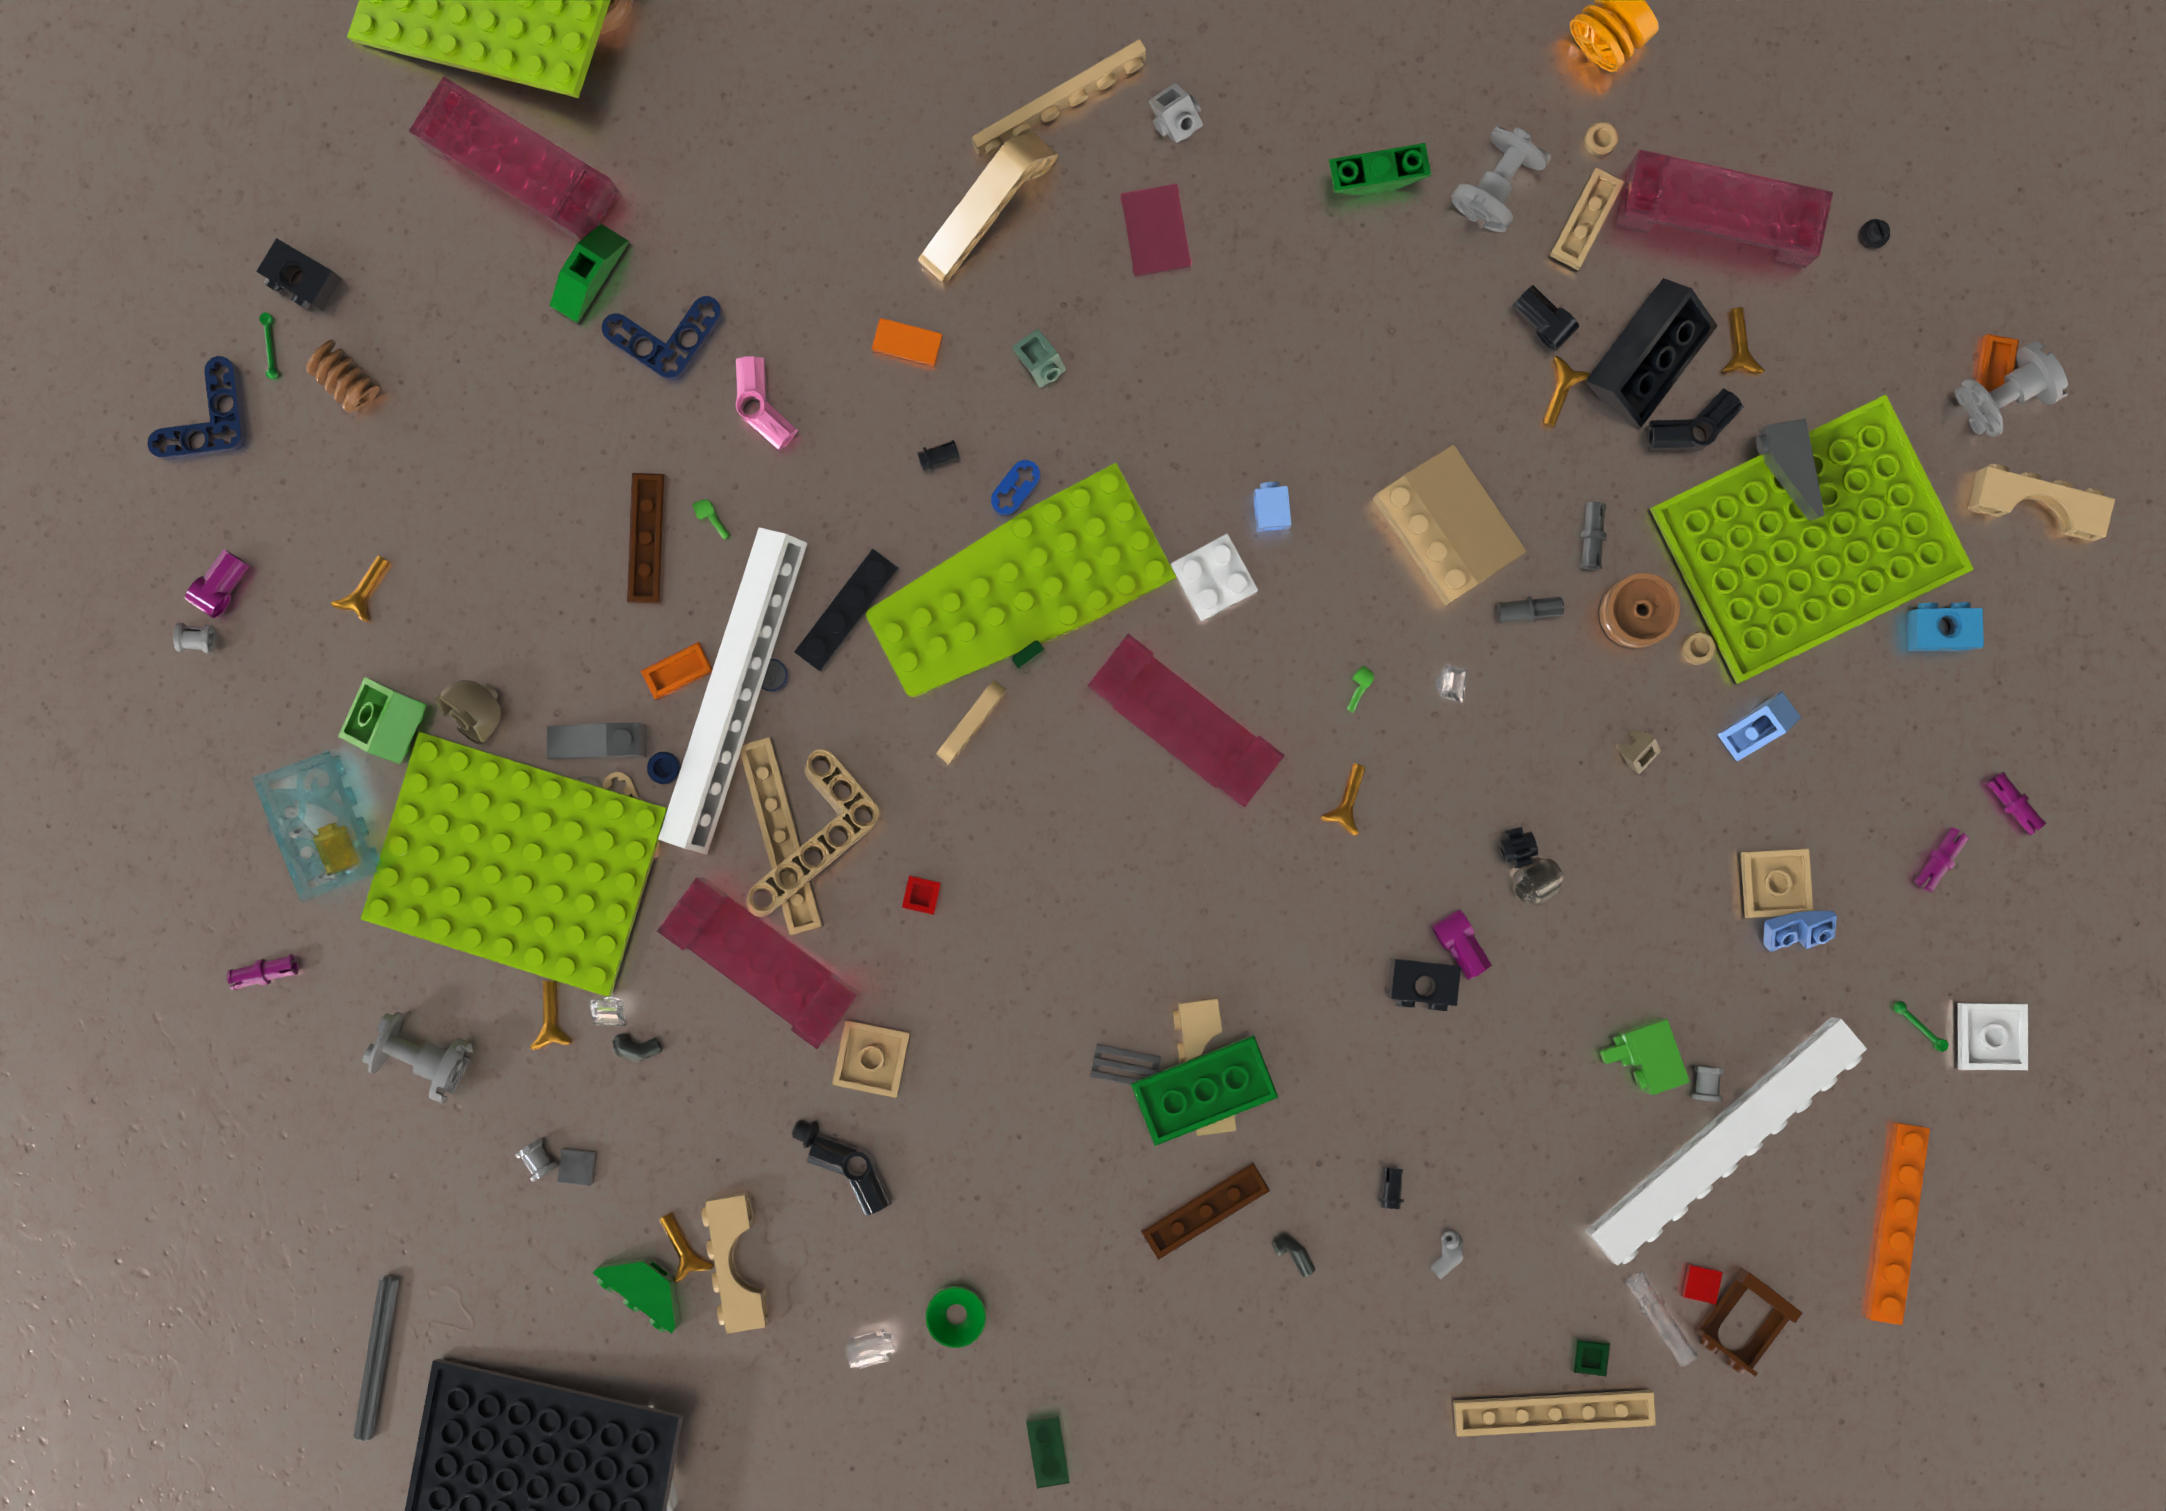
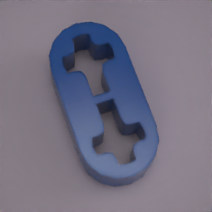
(1009, 483)

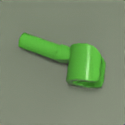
(705, 508)
(1364, 678)

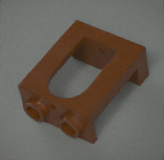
(1754, 1349)

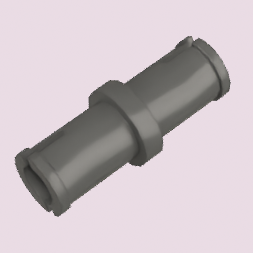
(1593, 535)

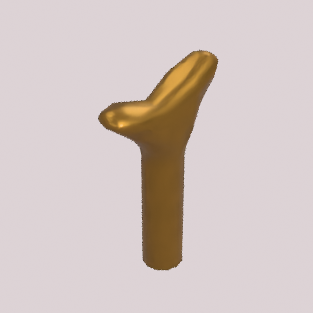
(1742, 357)
(1566, 379)
(356, 599)
(1344, 812)
(549, 1031)
(688, 1260)

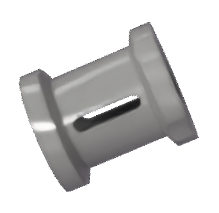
(194, 638)
(1708, 1083)
(536, 1160)

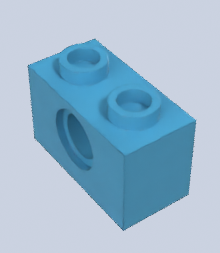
(1964, 622)

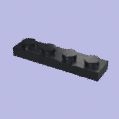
(846, 610)

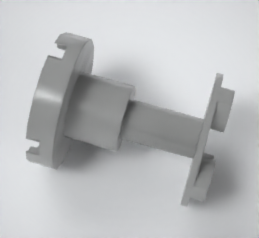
(1488, 197)
(2036, 376)
(431, 1062)

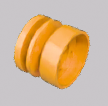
(1612, 30)

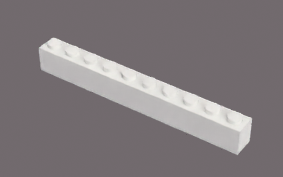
(732, 690)
(1726, 1140)

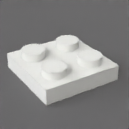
(1214, 577)
(1992, 1036)

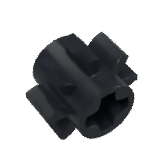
(1518, 847)

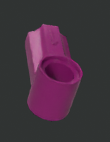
(213, 590)
(1458, 938)

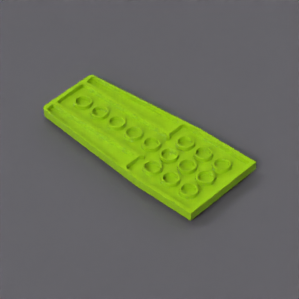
(1023, 584)

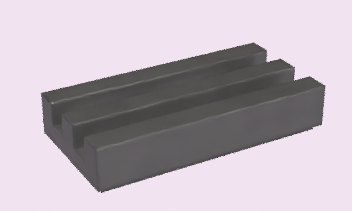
(1122, 1066)

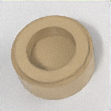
(1601, 139)
(1698, 647)

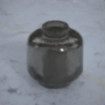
(1538, 881)

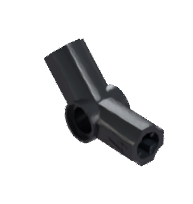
(1679, 433)
(866, 1185)

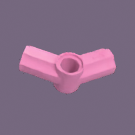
(752, 386)

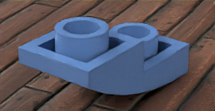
(1806, 927)

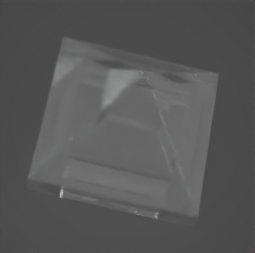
(1452, 683)
(608, 1011)

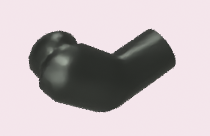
(634, 1052)
(1299, 1254)

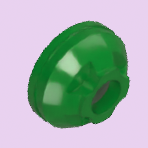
(955, 1334)

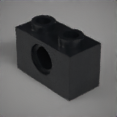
(283, 262)
(1443, 977)

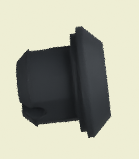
(1875, 233)
(805, 1132)

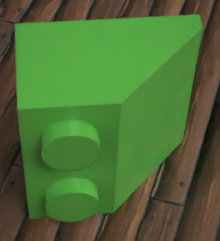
(382, 721)

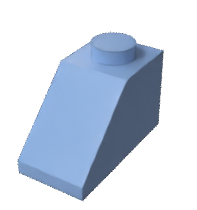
(1760, 726)

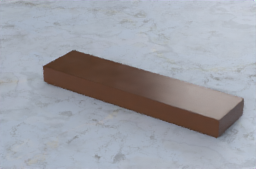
(646, 538)
(1205, 1210)

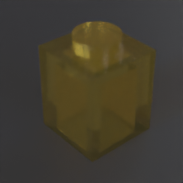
(335, 848)

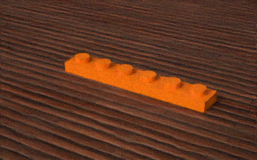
(1898, 1223)

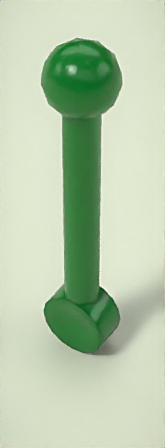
(267, 320)
(1939, 1043)

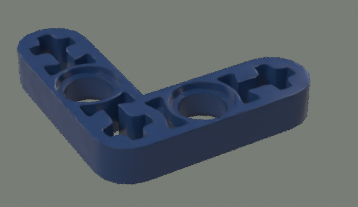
(661, 350)
(218, 420)

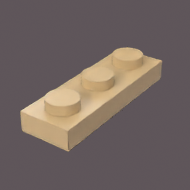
(1587, 218)

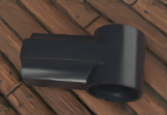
(1551, 323)

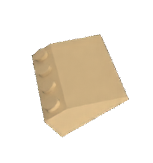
(1449, 524)

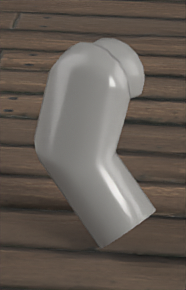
(1451, 1253)

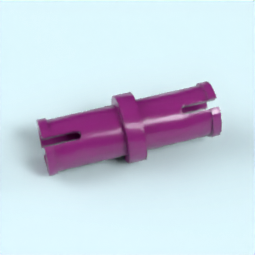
(2016, 803)
(1941, 859)
(262, 972)

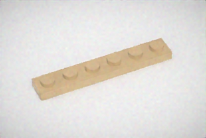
(1070, 92)
(778, 829)
(1554, 1413)

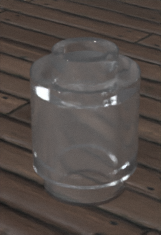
(870, 1349)

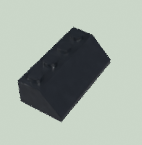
(1652, 351)

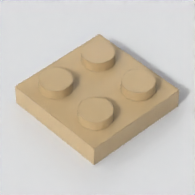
(1776, 882)
(871, 1058)

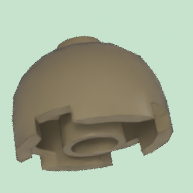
(472, 708)

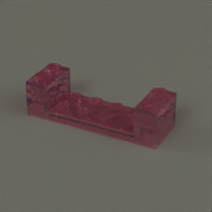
(514, 159)
(1725, 205)
(1184, 722)
(759, 961)

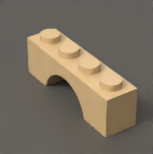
(2080, 512)
(1199, 1024)
(742, 1304)

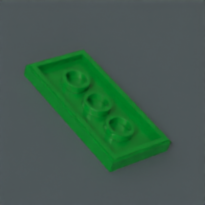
(1204, 1090)

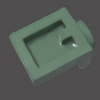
(1039, 358)

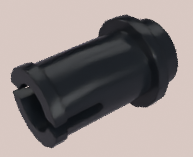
(938, 455)
(1391, 1188)

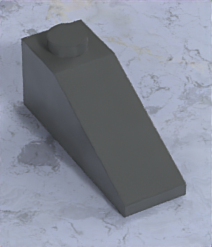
(1791, 460)
(596, 741)

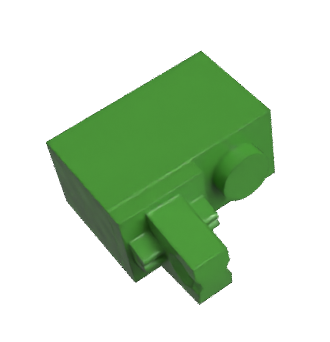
(1653, 1052)

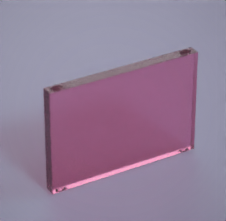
(1155, 230)

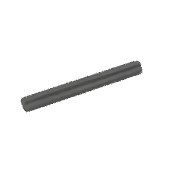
(376, 1358)

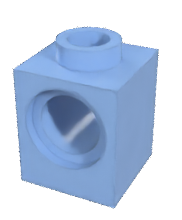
(1272, 507)

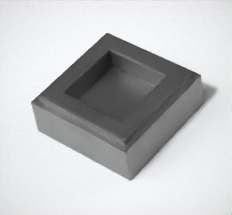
(576, 1166)

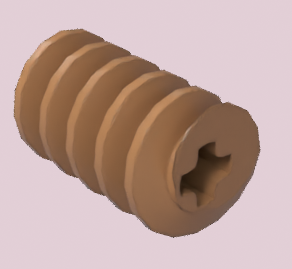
(339, 378)

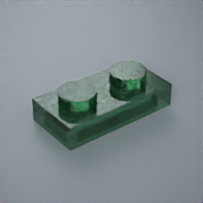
(1048, 1451)

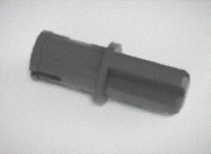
(1530, 609)

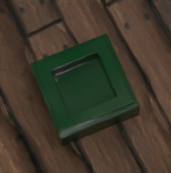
(1028, 655)
(1590, 1357)

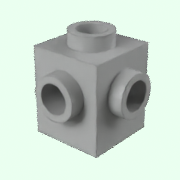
(1176, 113)

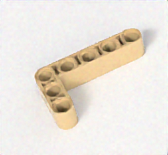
(1015, 162)
(821, 841)

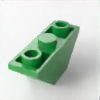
(1379, 170)
(586, 271)
(644, 1288)

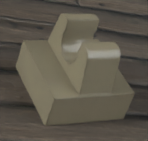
(1641, 752)

